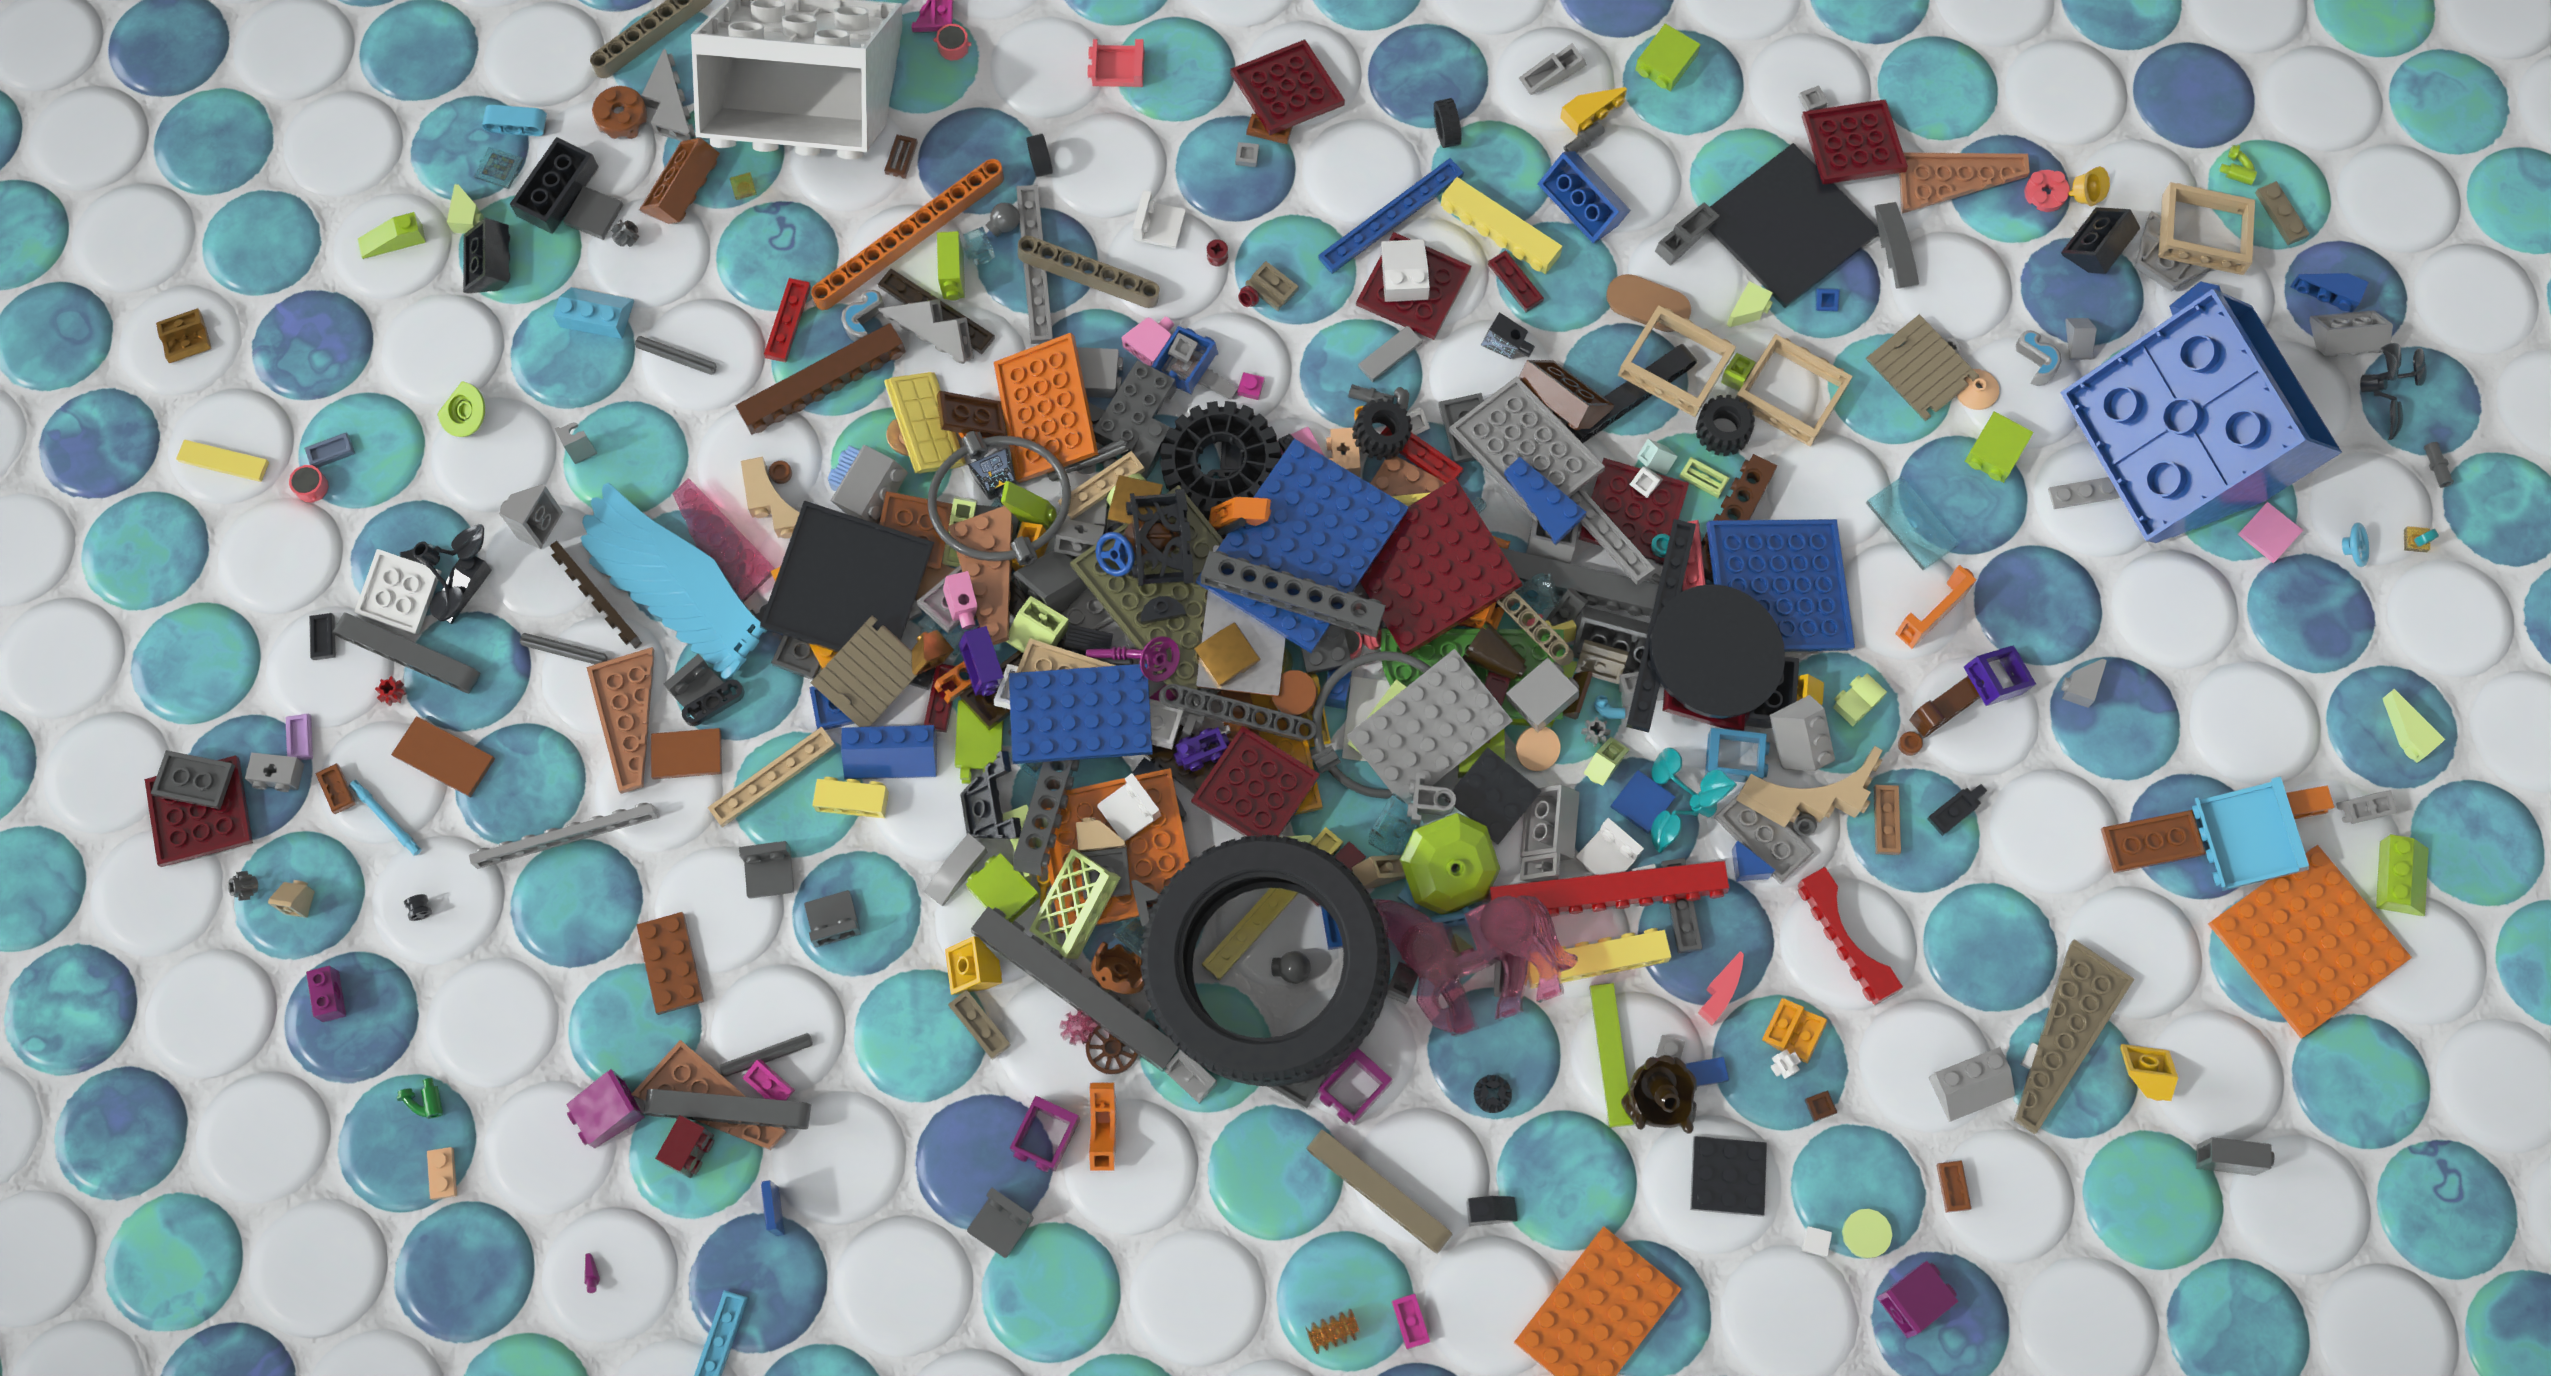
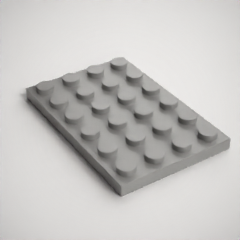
(1519, 425)
(1429, 726)

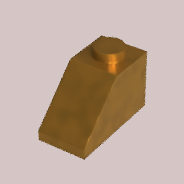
(929, 651)

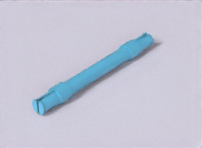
(403, 837)

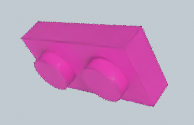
(767, 1082)
(1410, 1321)

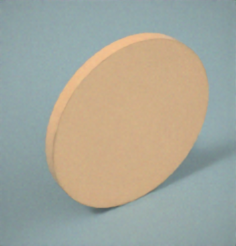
(1539, 749)

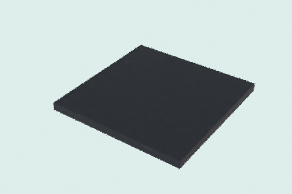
(1790, 225)
(841, 575)

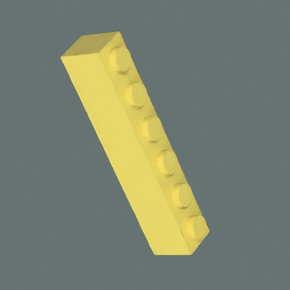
(1501, 226)
(1613, 956)

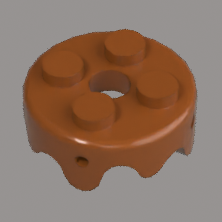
(624, 123)
(1117, 969)

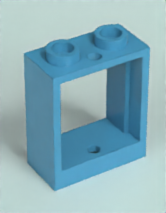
(1736, 775)

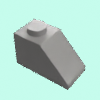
(2084, 684)

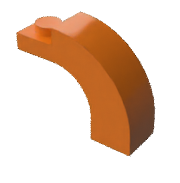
(1103, 1127)

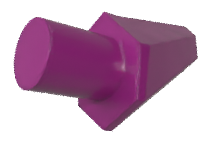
(591, 1275)

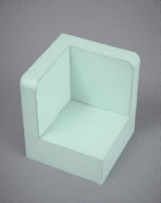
(1657, 456)

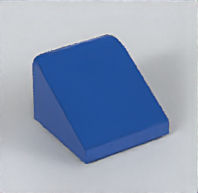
(1827, 299)

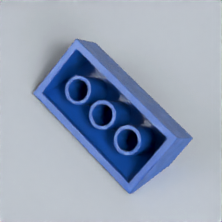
(1583, 196)
(889, 752)

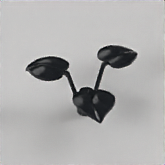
(2379, 382)
(466, 546)

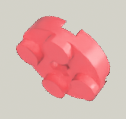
(2053, 180)

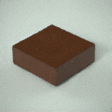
(1820, 1106)

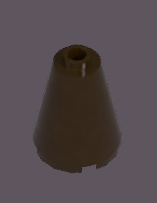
(1495, 653)

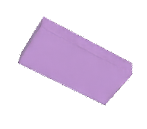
(299, 736)

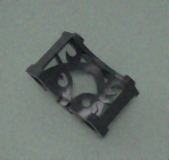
(1175, 507)

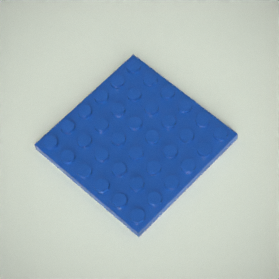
(1792, 573)

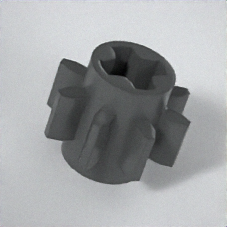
(625, 233)
(243, 885)

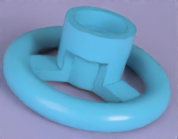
(2357, 544)

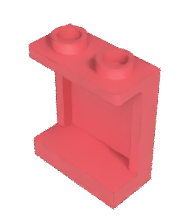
(1117, 64)

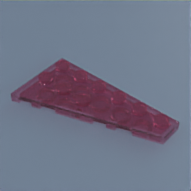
(722, 541)

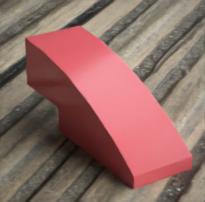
(1722, 990)

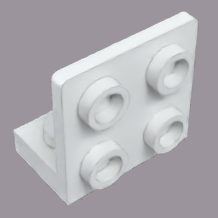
(1157, 222)
(1129, 809)
(1609, 850)

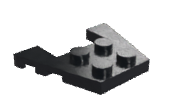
(982, 804)

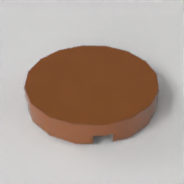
(1296, 693)

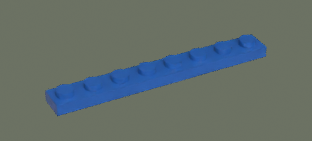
(1390, 216)

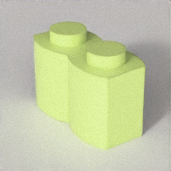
(1859, 699)

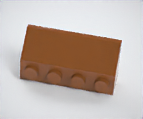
(680, 181)

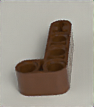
(1945, 707)

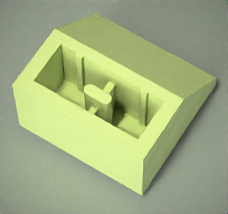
(1037, 623)

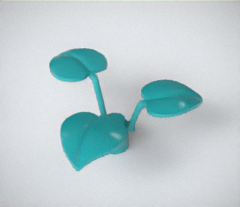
(1713, 789)

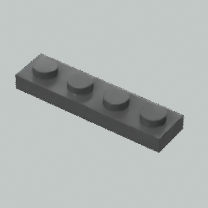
(1684, 919)

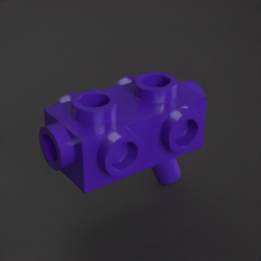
(1195, 751)

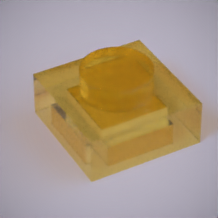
(743, 186)
(2410, 534)

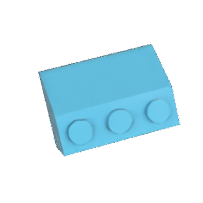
(593, 312)

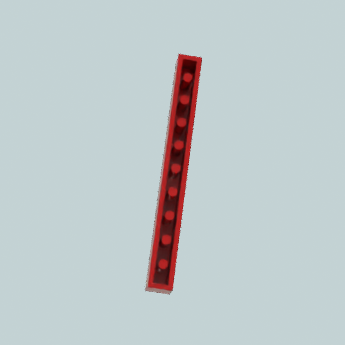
(1624, 888)

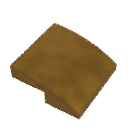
(183, 335)
(1121, 495)
(1227, 654)

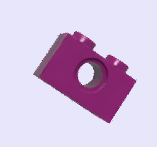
(326, 993)

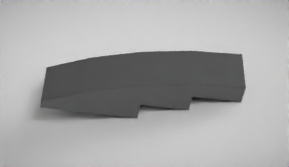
(1897, 244)

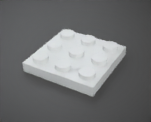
(397, 592)

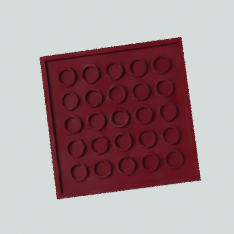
(1438, 569)

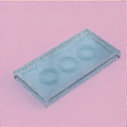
(1912, 523)

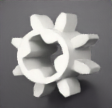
(1785, 1064)

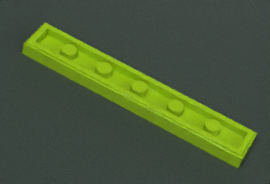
(1610, 1053)

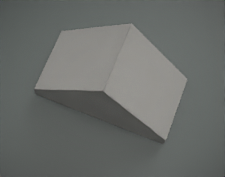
(2080, 338)
(1540, 867)

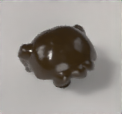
(1662, 1095)

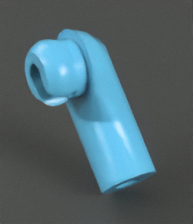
(1605, 709)

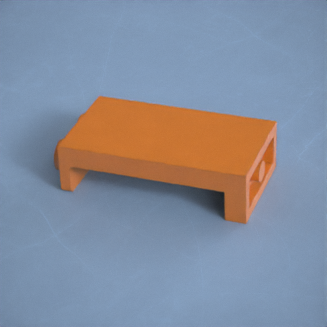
(1914, 630)

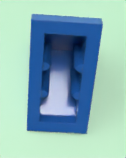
(1748, 865)

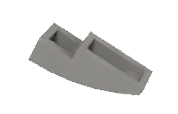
(1553, 70)
(956, 869)

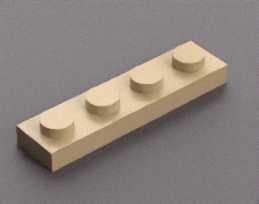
(1101, 484)

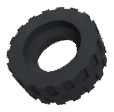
(1447, 123)

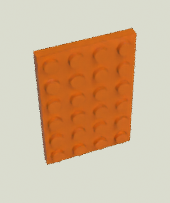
(1047, 404)
(1598, 1311)

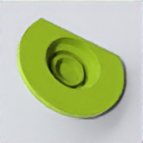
(462, 411)

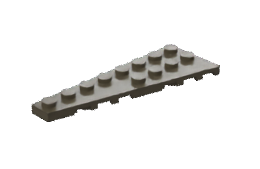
(2079, 1010)

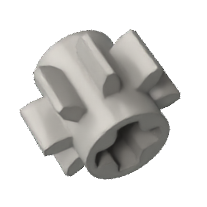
(1590, 734)

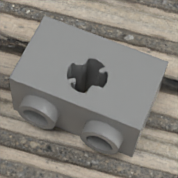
(1077, 537)
(274, 771)

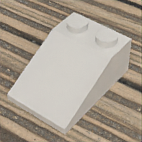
(1405, 270)

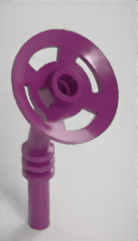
(1153, 657)

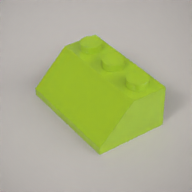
(2402, 875)

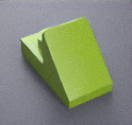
(1737, 371)

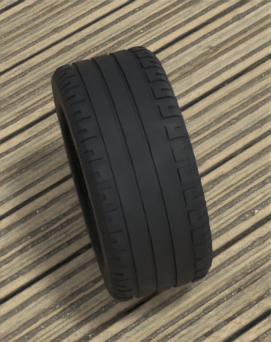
(1209, 884)

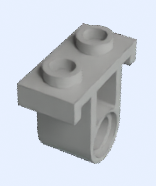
(1426, 799)

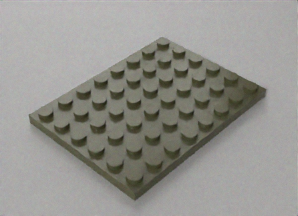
(1126, 599)

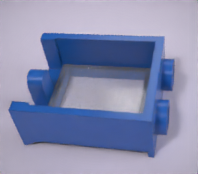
(1187, 374)

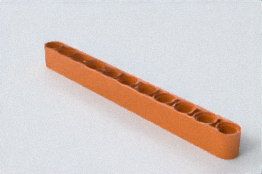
(904, 243)

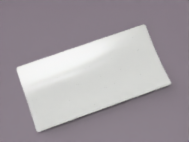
(1363, 698)

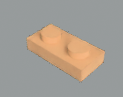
(442, 1173)

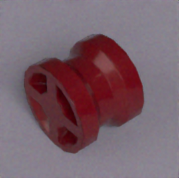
(1221, 256)

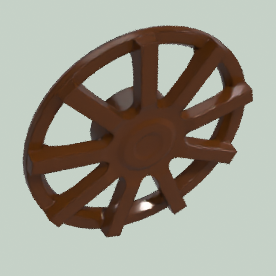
(1112, 1049)

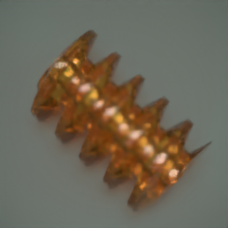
(1333, 1331)

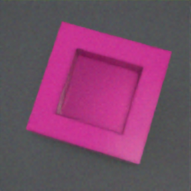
(1250, 386)

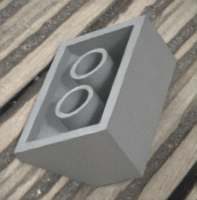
(2350, 333)
(866, 484)
(531, 514)
(1802, 735)
(1551, 823)
(1973, 1084)

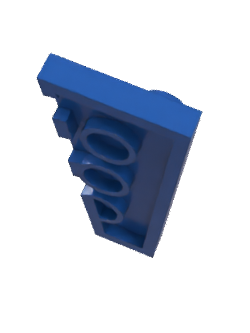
(1550, 505)

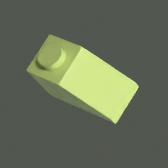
(462, 212)
(1751, 305)
(1606, 761)

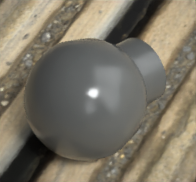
(1003, 219)
(1292, 967)

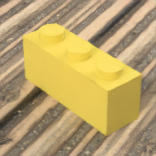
(850, 797)

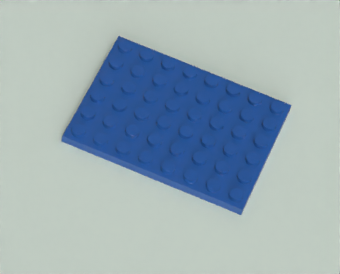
(1319, 528)

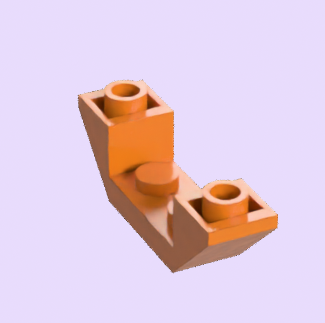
(1253, 510)

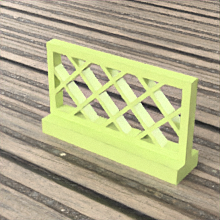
(1091, 909)

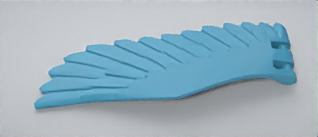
(672, 579)

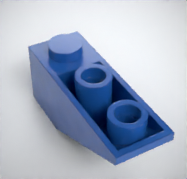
(2336, 289)

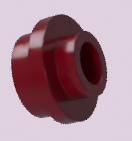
(1248, 296)

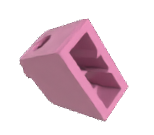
(1148, 339)
(961, 599)

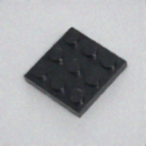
(1494, 794)
(1728, 1176)

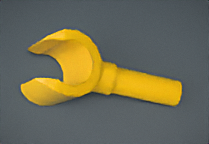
(1043, 888)

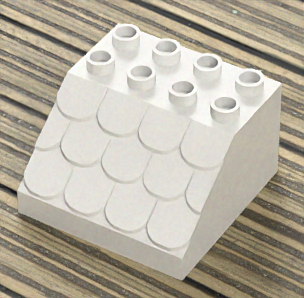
(796, 74)

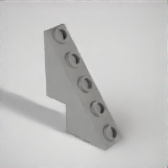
(665, 97)
(927, 322)

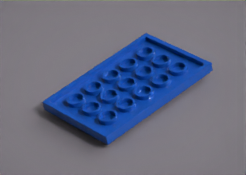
(1079, 714)

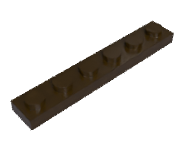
(600, 602)

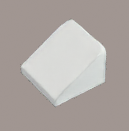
(1418, 420)
(1646, 481)

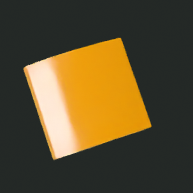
(1794, 1030)

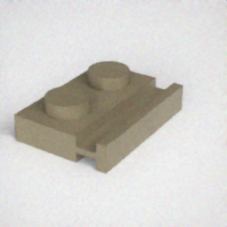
(1272, 286)
(1603, 661)

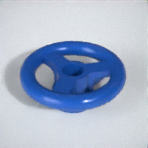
(1119, 553)

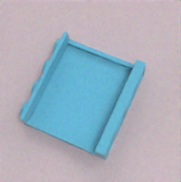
(2251, 835)

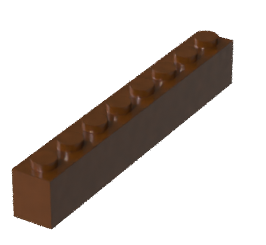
(820, 379)

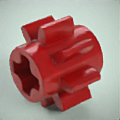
(390, 691)

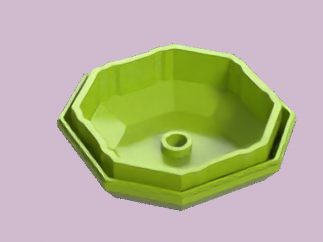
(1433, 852)

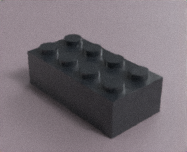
(554, 185)

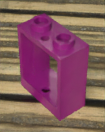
(1371, 1069)
(1054, 1111)

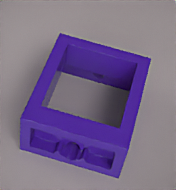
(981, 661)
(1992, 691)

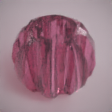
(1076, 1035)

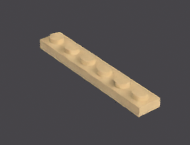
(771, 777)

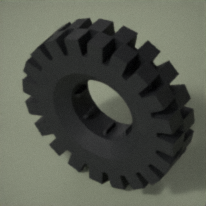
(1205, 427)

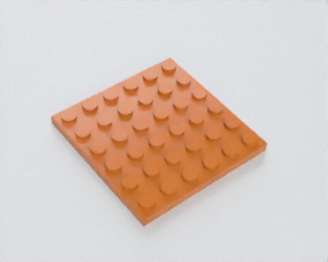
(1152, 852)
(2309, 942)

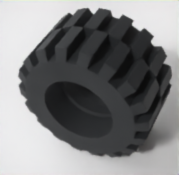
(1728, 409)
(1386, 414)

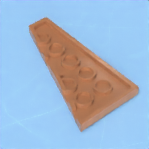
(623, 705)

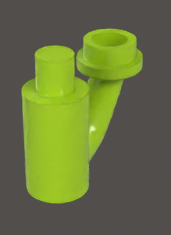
(2236, 172)

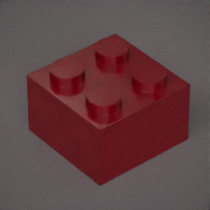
(685, 1147)

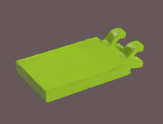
(975, 743)

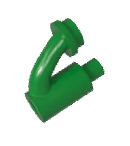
(431, 1100)

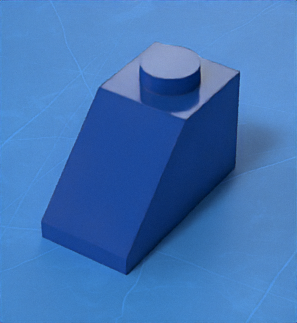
(1339, 693)

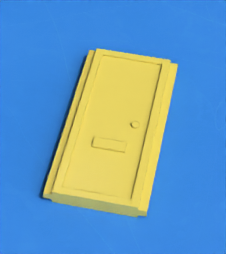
(919, 421)

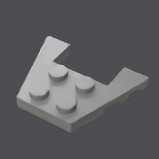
(2164, 271)

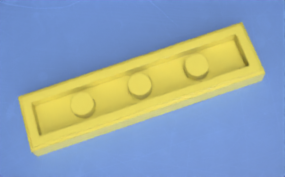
(222, 460)

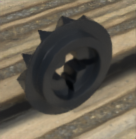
(1492, 1105)

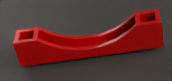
(1876, 978)

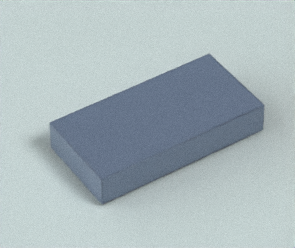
(330, 450)

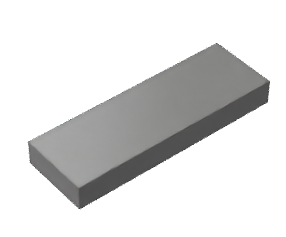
(1390, 353)

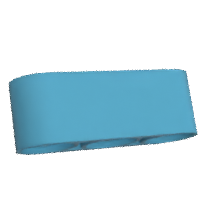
(514, 120)

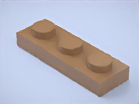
(1887, 820)

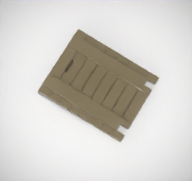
(1923, 368)
(869, 672)

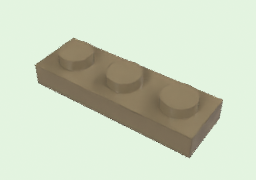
(2282, 213)
(979, 1025)

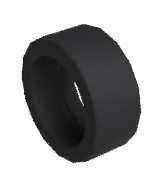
(1039, 155)

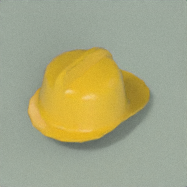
(2091, 186)

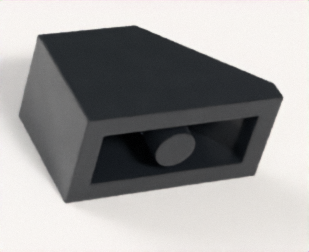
(1491, 1210)

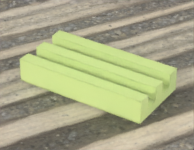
(1700, 484)

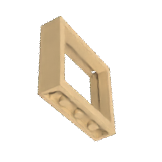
(2199, 254)
(1807, 360)
(1659, 386)

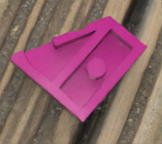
(933, 16)

